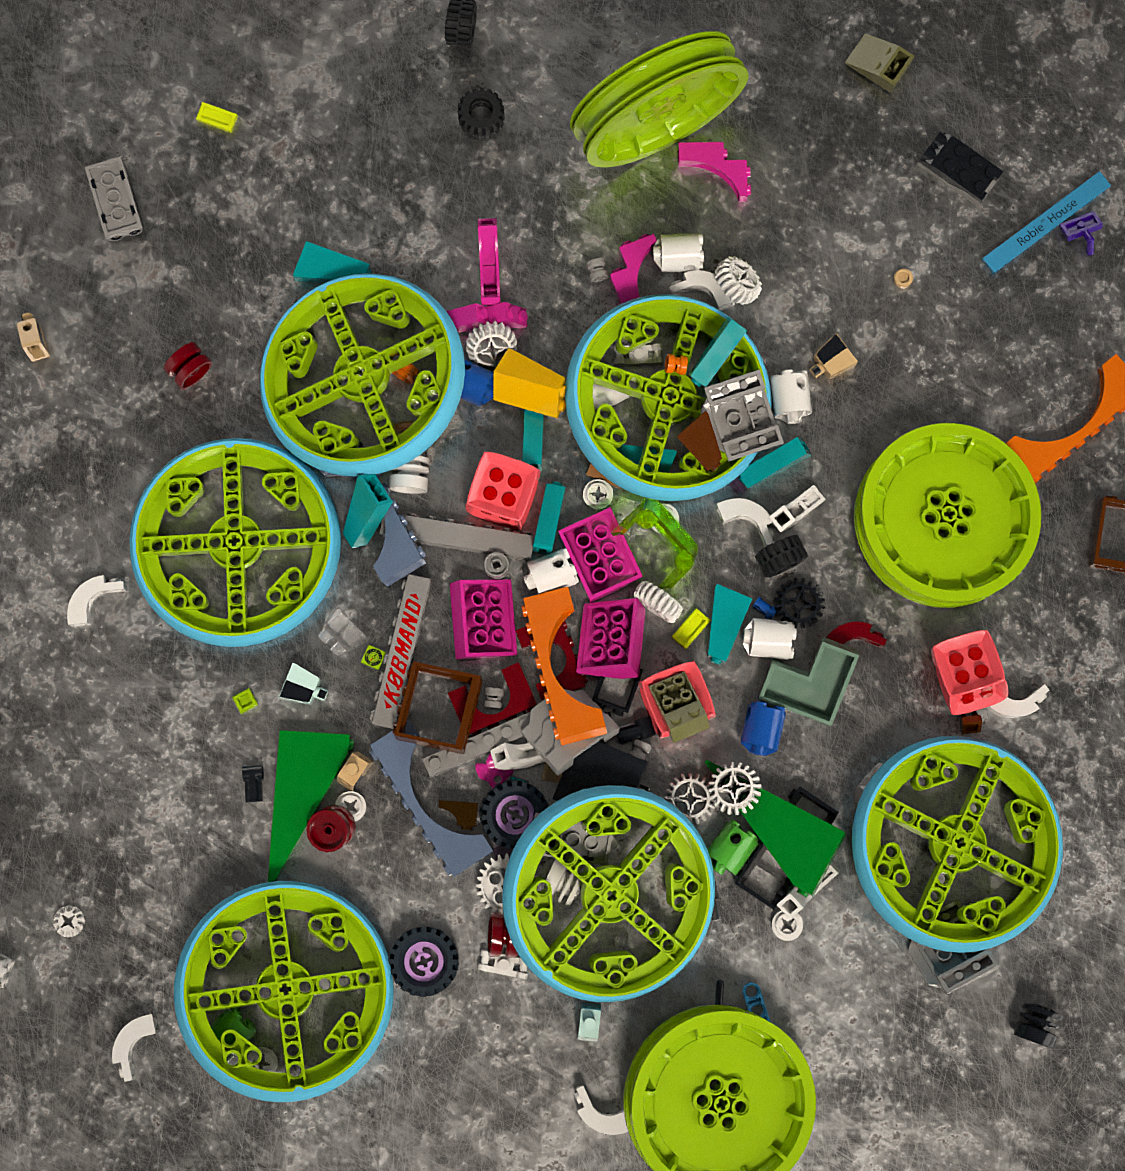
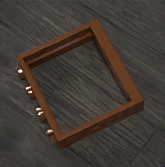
(1096, 561)
(468, 715)

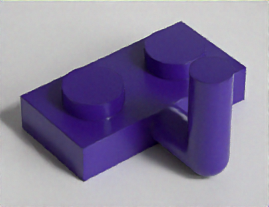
(1082, 226)

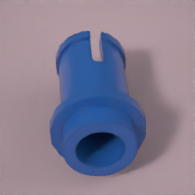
(765, 608)

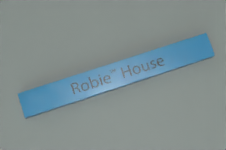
(1046, 222)

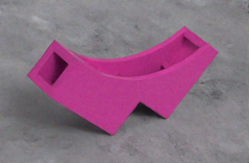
(713, 157)
(632, 255)
(489, 261)
(472, 315)

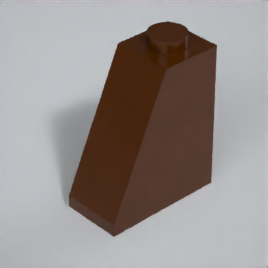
(701, 442)

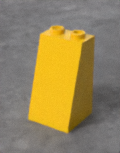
(528, 385)

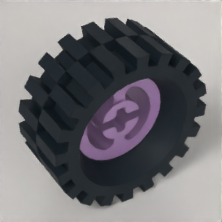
(525, 795)
(432, 982)

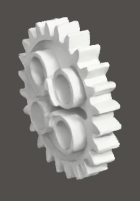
(490, 889)

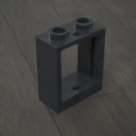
(618, 710)

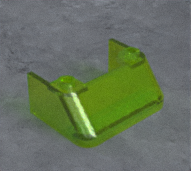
(653, 513)

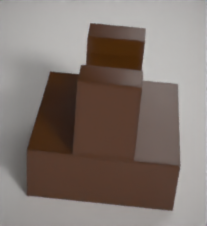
(970, 724)

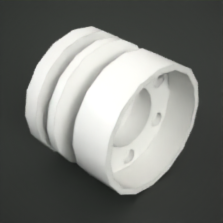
(408, 477)
(563, 882)

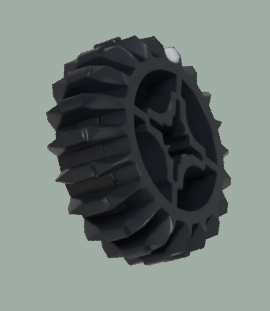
(807, 604)

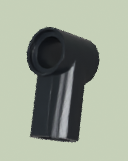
(640, 730)
(253, 776)

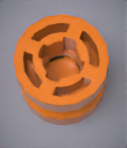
(676, 364)

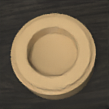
(903, 278)

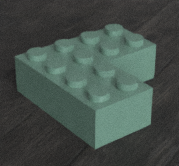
(815, 692)

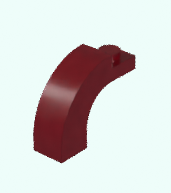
(858, 631)

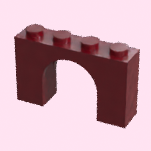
(568, 678)
(520, 701)

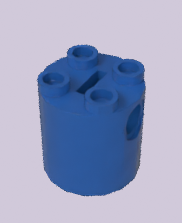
(477, 384)
(762, 728)

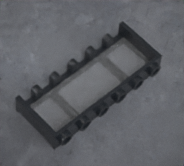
(762, 874)

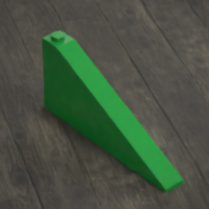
(304, 776)
(794, 837)

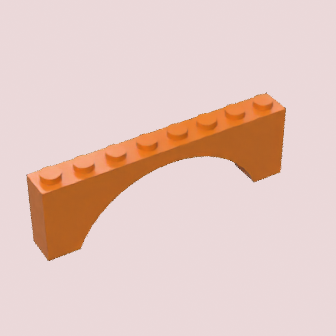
(1043, 455)
(572, 718)

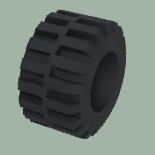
(460, 22)
(481, 99)
(781, 556)

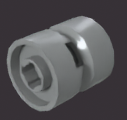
(496, 566)

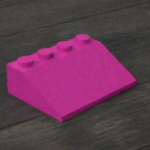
(600, 559)
(483, 619)
(611, 639)

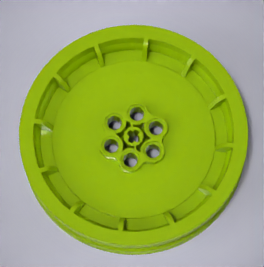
(658, 99)
(985, 481)
(731, 1047)

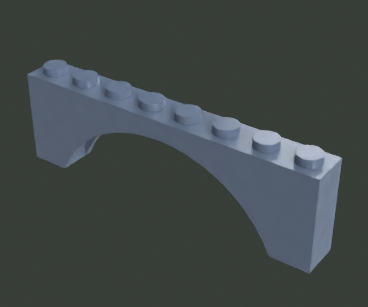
(399, 552)
(456, 849)

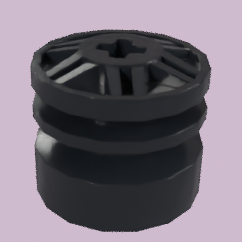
(1038, 1025)

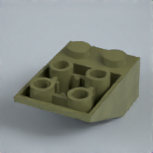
(880, 61)
(679, 707)

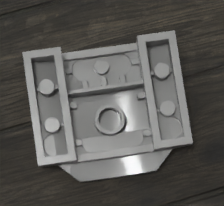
(741, 416)
(542, 738)
(951, 969)

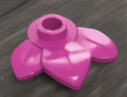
(488, 772)

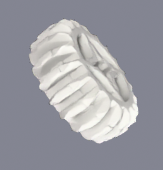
(738, 280)
(480, 340)
(658, 601)
(726, 788)
(690, 789)

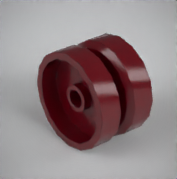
(187, 365)
(331, 828)
(499, 936)

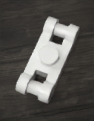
(640, 356)
(503, 965)

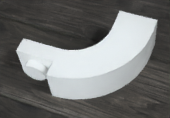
(704, 282)
(748, 510)
(796, 510)
(82, 599)
(1019, 708)
(515, 757)
(794, 902)
(126, 1040)
(603, 1123)

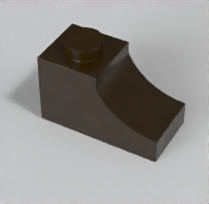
(464, 812)

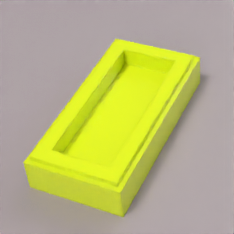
(216, 117)
(690, 628)

